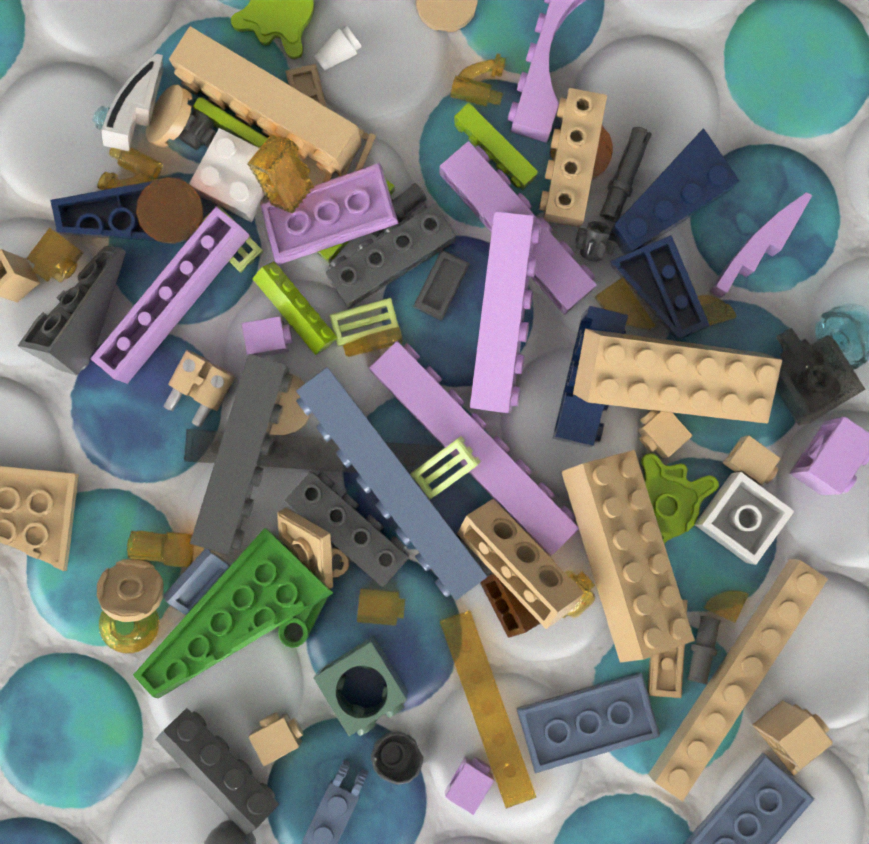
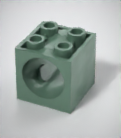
(355, 717)

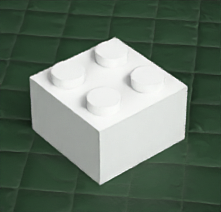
(226, 177)
(744, 518)

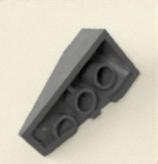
(74, 326)

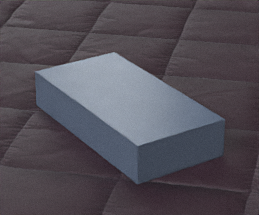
(196, 581)

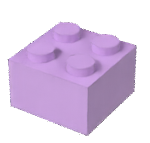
(833, 457)

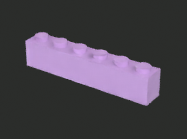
(489, 191)
(170, 296)
(504, 311)

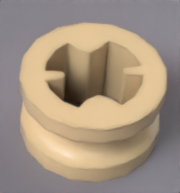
(338, 572)

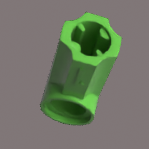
(306, 620)

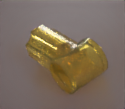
(169, 548)

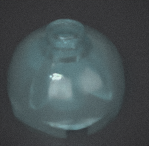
(850, 329)

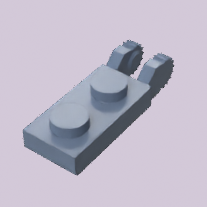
(335, 809)

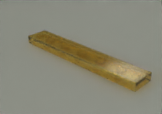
(488, 709)

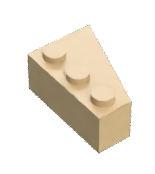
(793, 735)

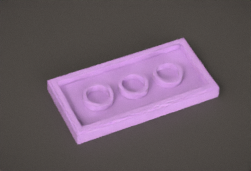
(331, 215)

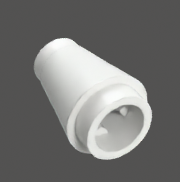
(338, 48)

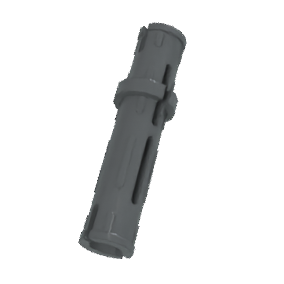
(621, 185)

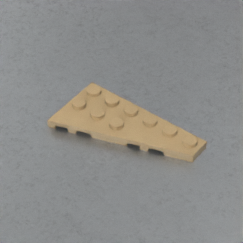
(38, 512)

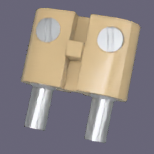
(201, 381)

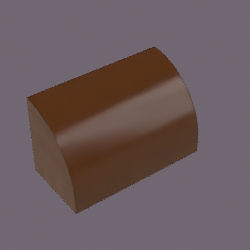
(510, 611)

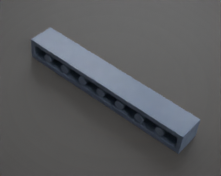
(391, 483)

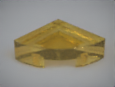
(716, 309)
(727, 604)

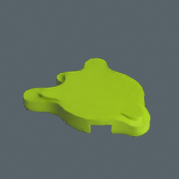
(276, 20)
(673, 496)

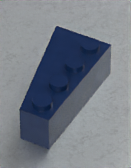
(680, 191)
(102, 214)
(577, 419)

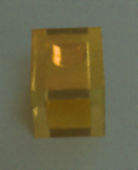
(380, 606)

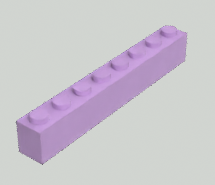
(497, 473)

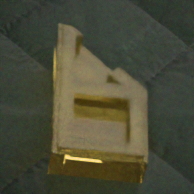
(621, 299)
(373, 342)

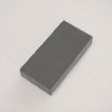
(441, 285)

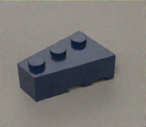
(663, 286)

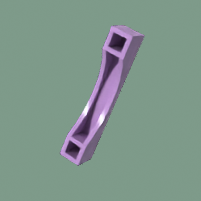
(538, 102)

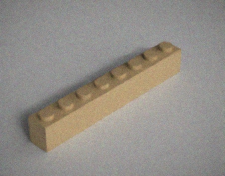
(737, 678)

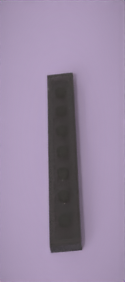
(306, 452)

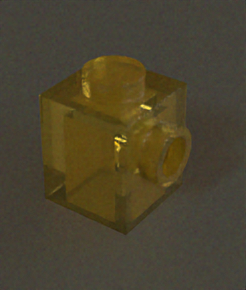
(54, 257)

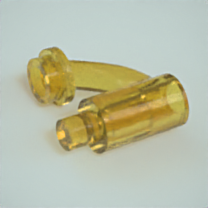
(477, 92)
(142, 165)

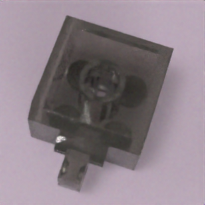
(821, 359)

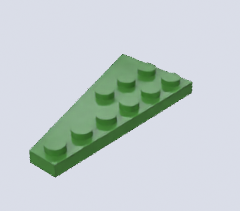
(244, 604)

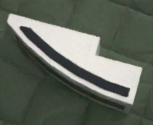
(133, 105)

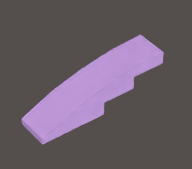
(767, 240)

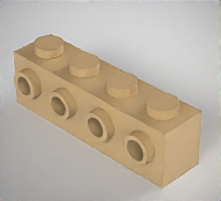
(574, 157)

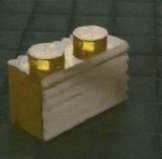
(281, 173)

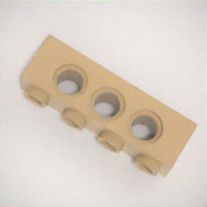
(520, 563)

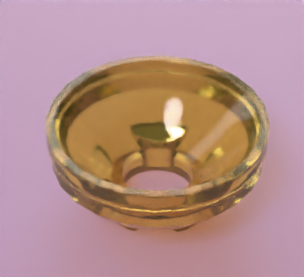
(139, 639)

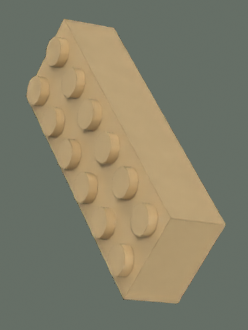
(265, 101)
(676, 376)
(627, 556)

